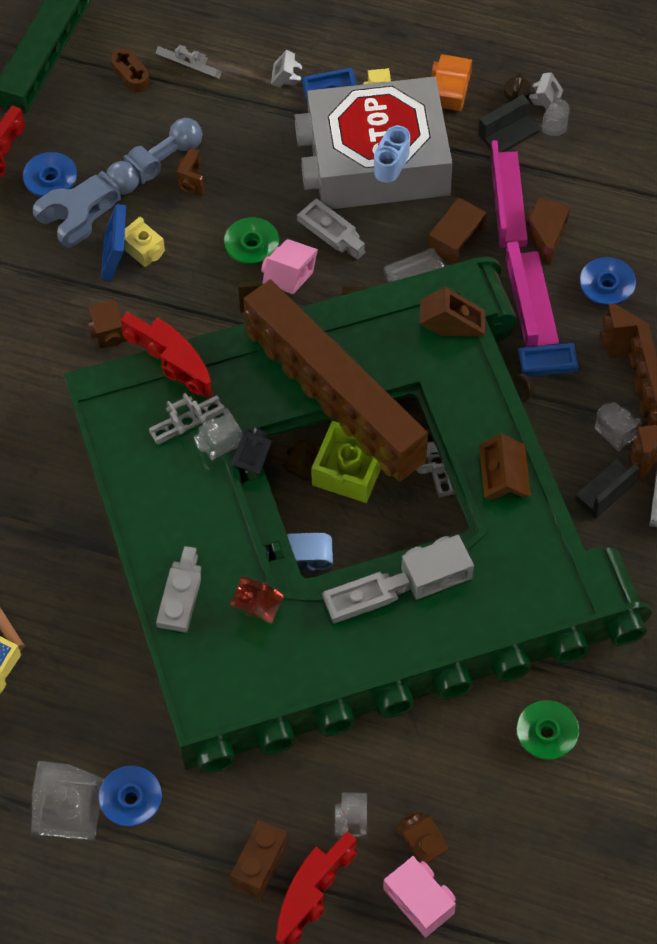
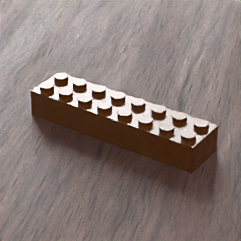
(335, 381)

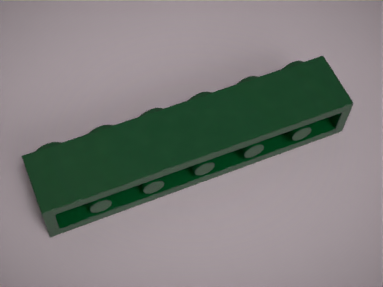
(39, 51)

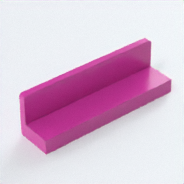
(508, 197)
(531, 297)

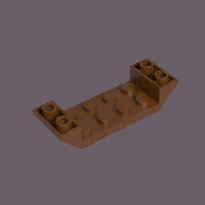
(631, 337)

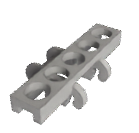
(197, 59)
(176, 420)
(435, 469)

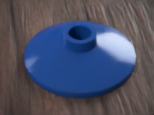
(46, 167)
(607, 272)
(125, 783)

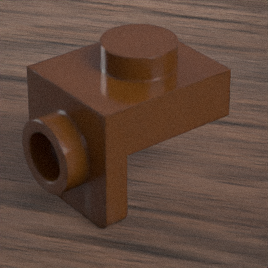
(188, 175)
(422, 836)

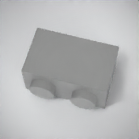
(437, 566)

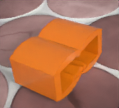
(452, 80)

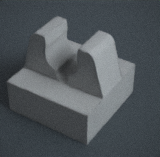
(285, 69)
(546, 90)

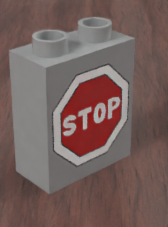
(347, 129)

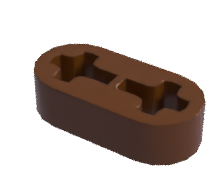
(134, 67)

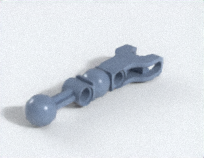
(101, 192)

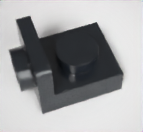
(252, 450)

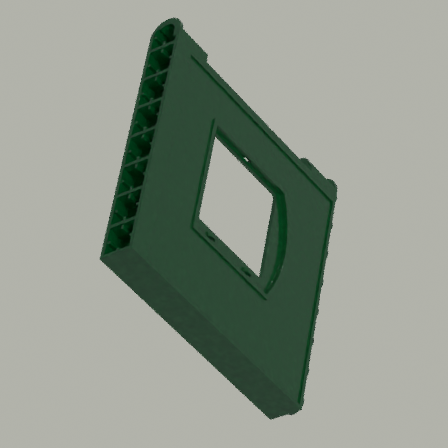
(262, 683)

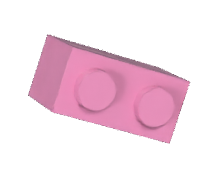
(289, 265)
(420, 895)

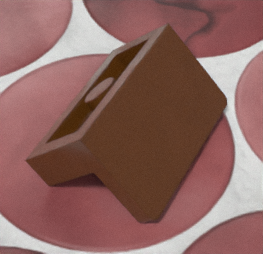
(504, 467)

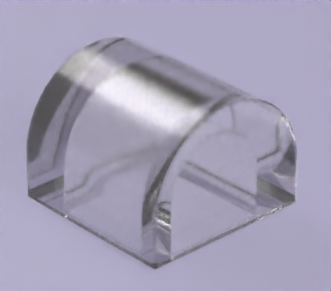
(556, 118)

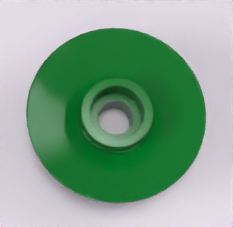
(251, 232)
(552, 717)

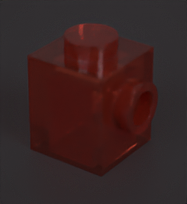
(256, 599)

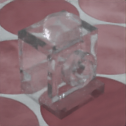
(616, 425)
(219, 435)
(351, 815)

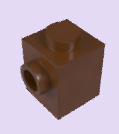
(106, 324)

